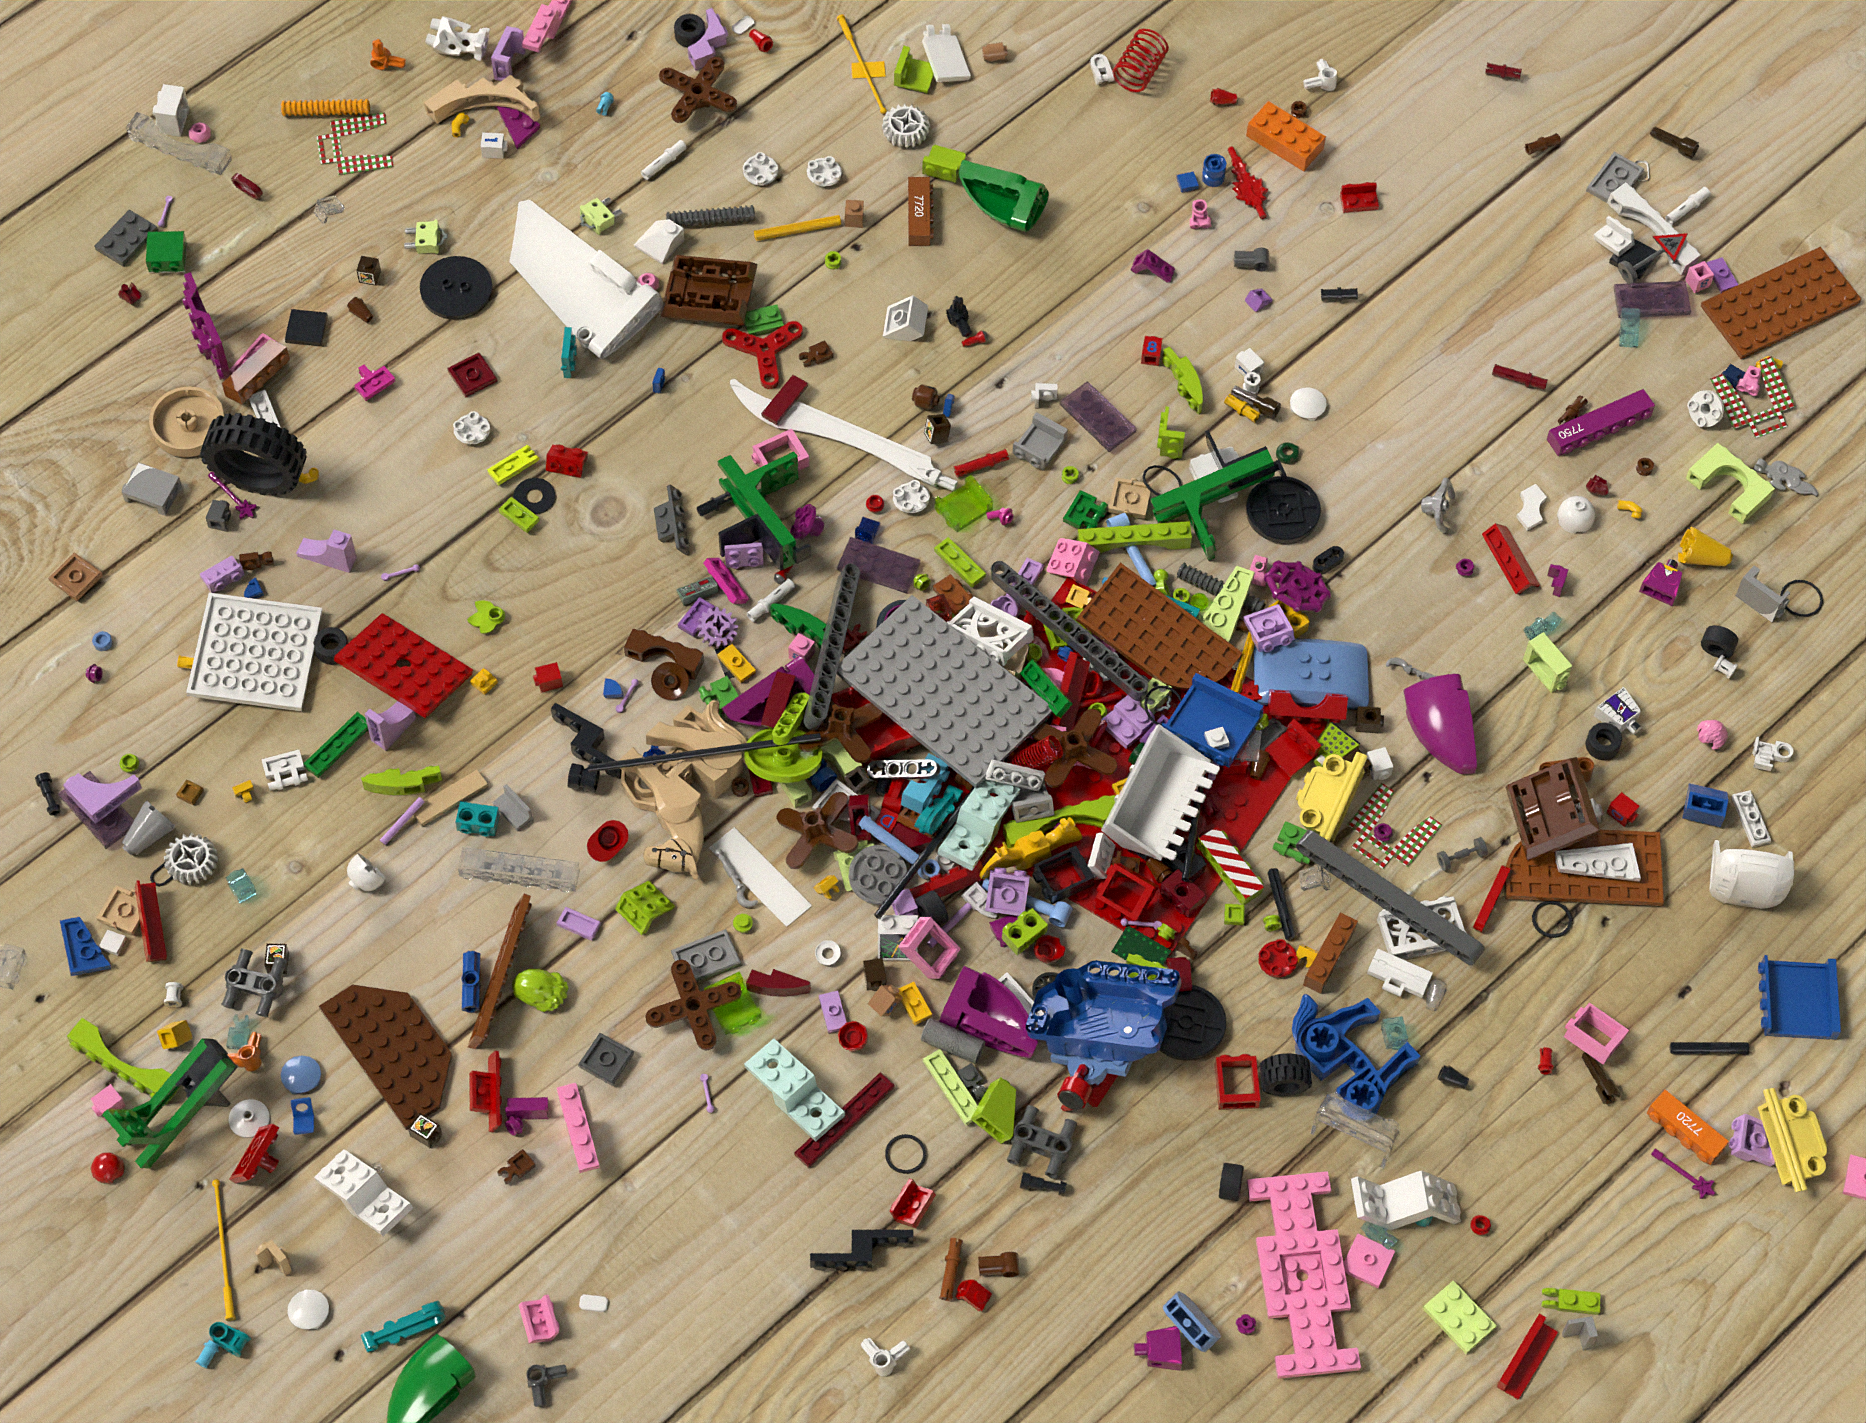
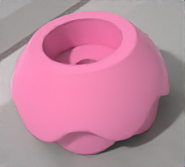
(203, 136)
(651, 278)

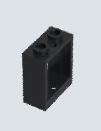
(1057, 860)

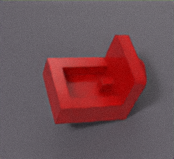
(973, 1294)

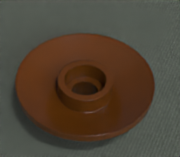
(663, 687)

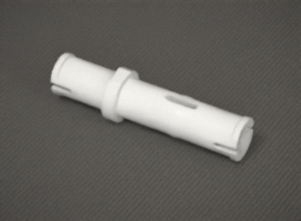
(664, 159)
(1692, 202)
(765, 604)

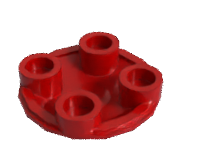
(1277, 958)

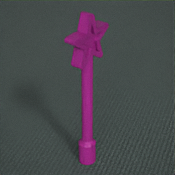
(244, 508)
(1701, 1185)

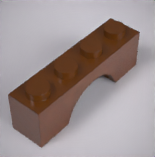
(643, 645)

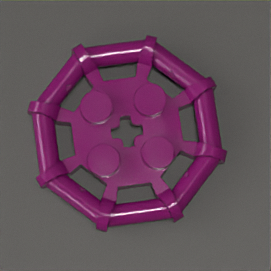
(1288, 585)

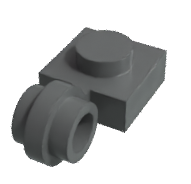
(971, 1079)

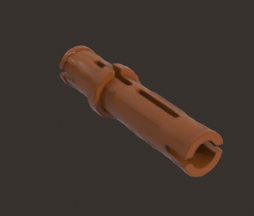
(952, 1261)

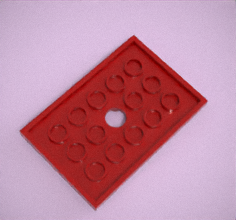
(419, 687)

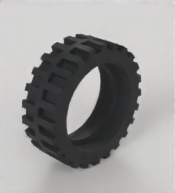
(236, 433)

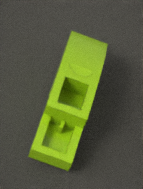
(1187, 377)
(394, 783)

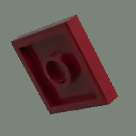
(472, 374)

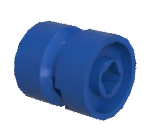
(1214, 170)
(823, 777)

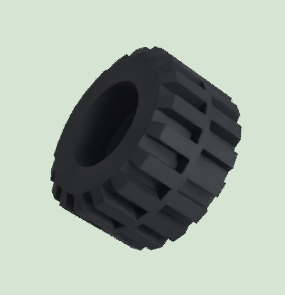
(1285, 1074)

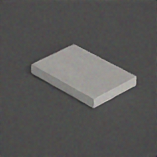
(1613, 175)
(709, 955)

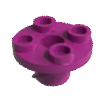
(807, 523)

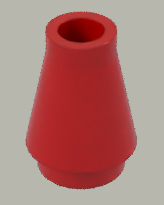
(761, 40)
(1220, 96)

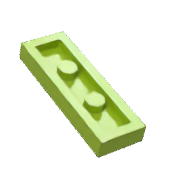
(960, 562)

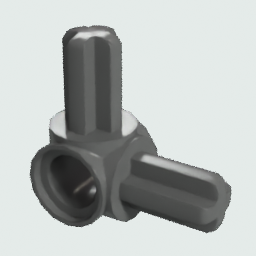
(538, 1386)

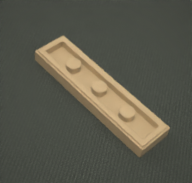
(450, 797)

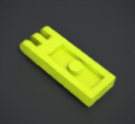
(513, 465)

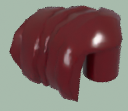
(129, 294)
(1597, 485)

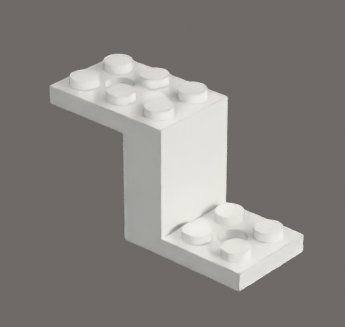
(1406, 1200)

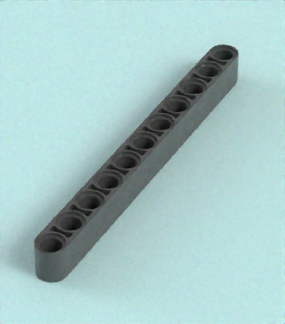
(1071, 638)
(831, 647)
(1390, 897)

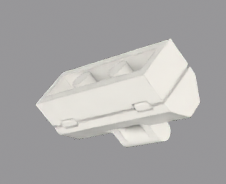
(1399, 972)

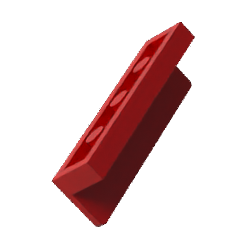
(1510, 558)
(1072, 686)
(150, 921)
(1527, 1358)

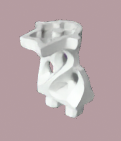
(447, 35)

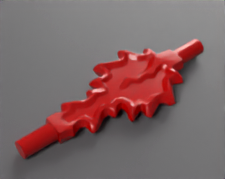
(1248, 187)

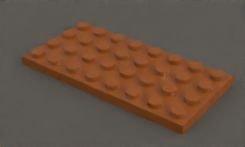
(1780, 302)

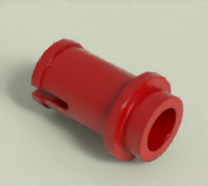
(1545, 1061)

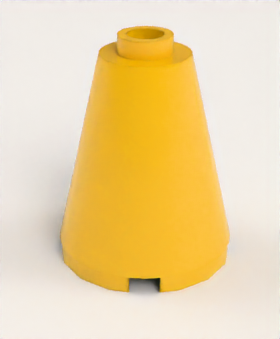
(1703, 550)

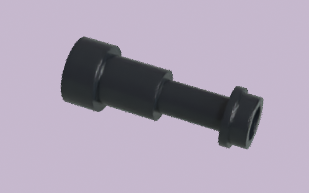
(44, 781)
(1038, 1183)

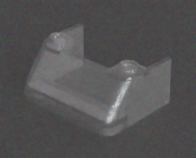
(1358, 1123)

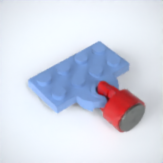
(1083, 1072)

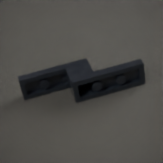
(587, 739)
(861, 1249)

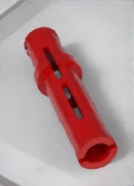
(980, 463)

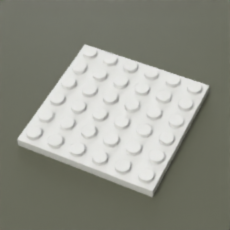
(254, 652)

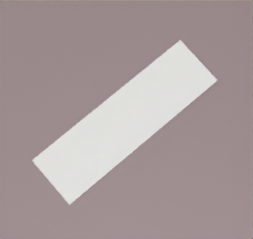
(761, 877)

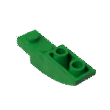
(799, 621)

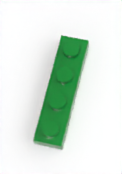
(1046, 688)
(337, 745)

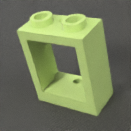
(1547, 662)

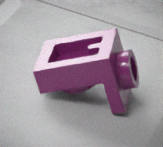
(1559, 576)

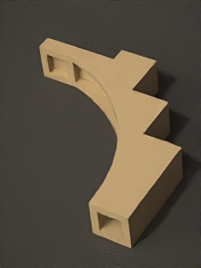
(459, 97)

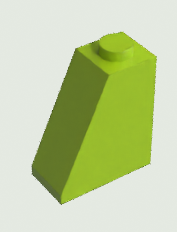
(997, 1110)

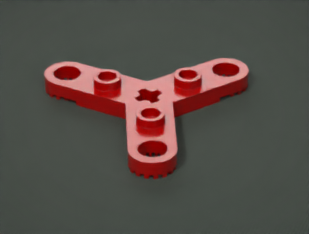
(753, 345)

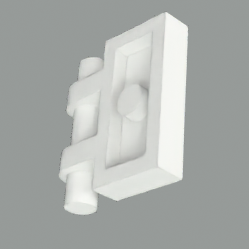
(282, 765)

